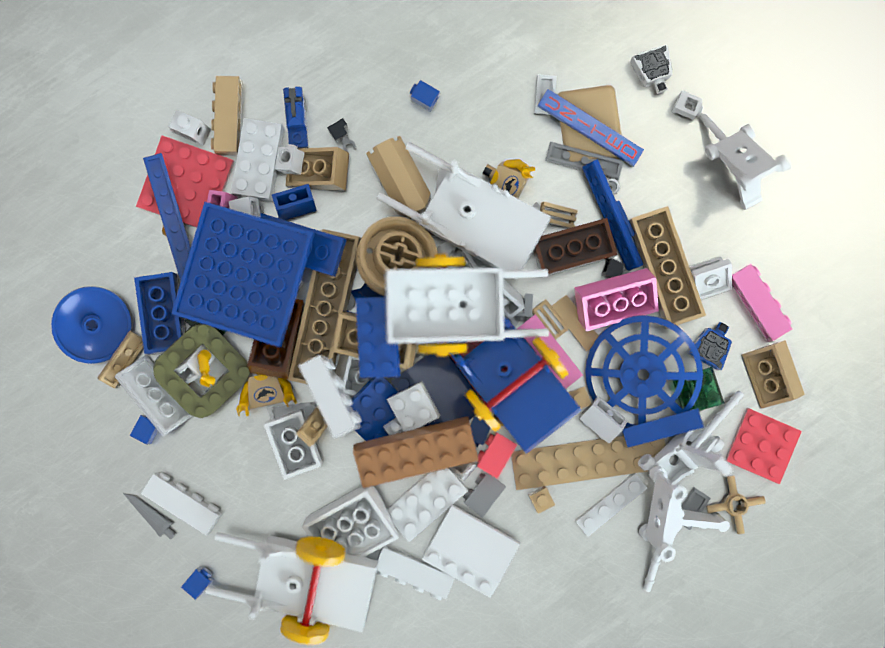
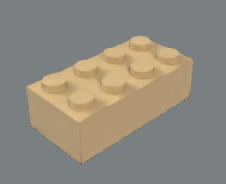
(347, 341)

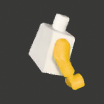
(196, 365)

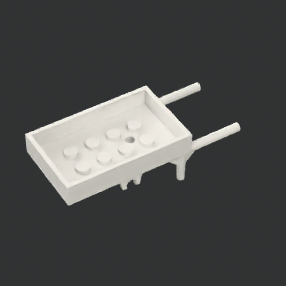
(494, 231)

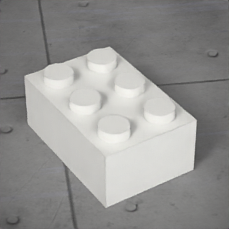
(290, 450)

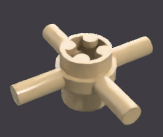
(741, 509)

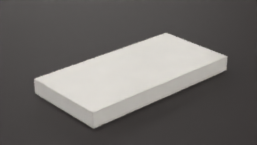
(150, 397)

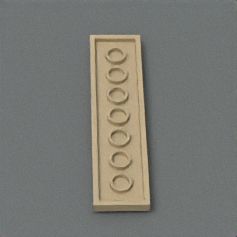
(579, 461)

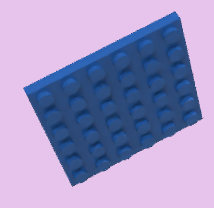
(243, 274)

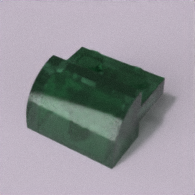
(709, 394)

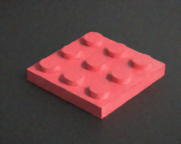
(763, 446)

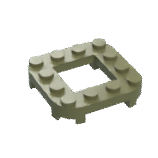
(180, 350)

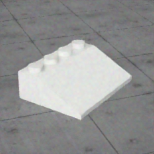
(354, 521)
(471, 551)

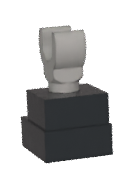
(339, 133)
(613, 268)

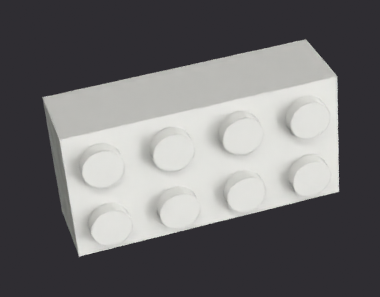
(256, 159)
(330, 396)
(425, 502)

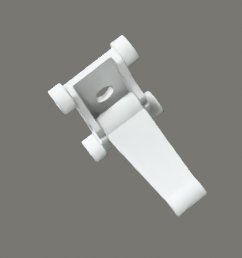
(746, 166)
(697, 453)
(667, 519)

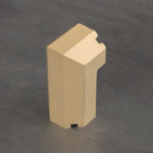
(400, 175)

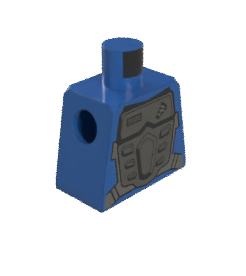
(713, 346)

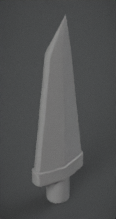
(154, 519)

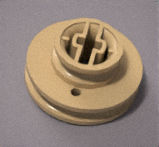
(390, 241)

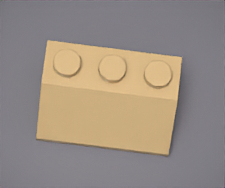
(773, 374)

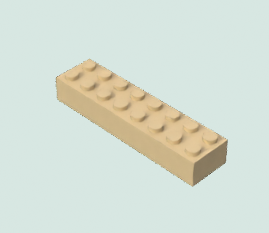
(324, 302)

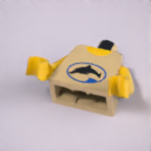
(509, 175)
(264, 391)

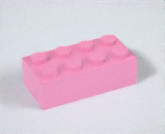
(616, 299)

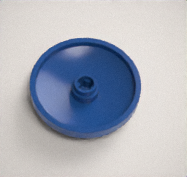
(90, 324)

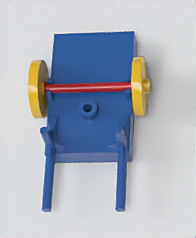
(526, 396)

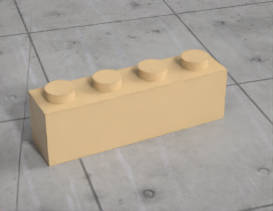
(227, 115)

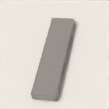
(559, 155)

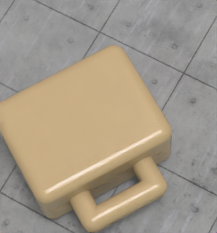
(600, 104)

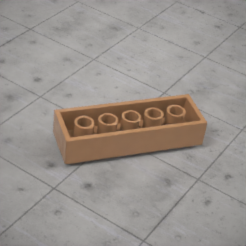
(415, 452)

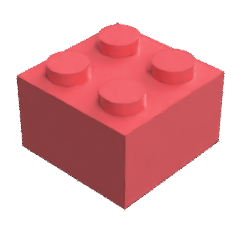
(495, 454)

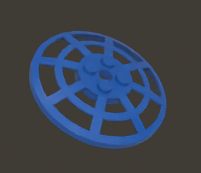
(645, 360)

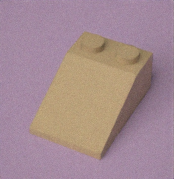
(322, 169)

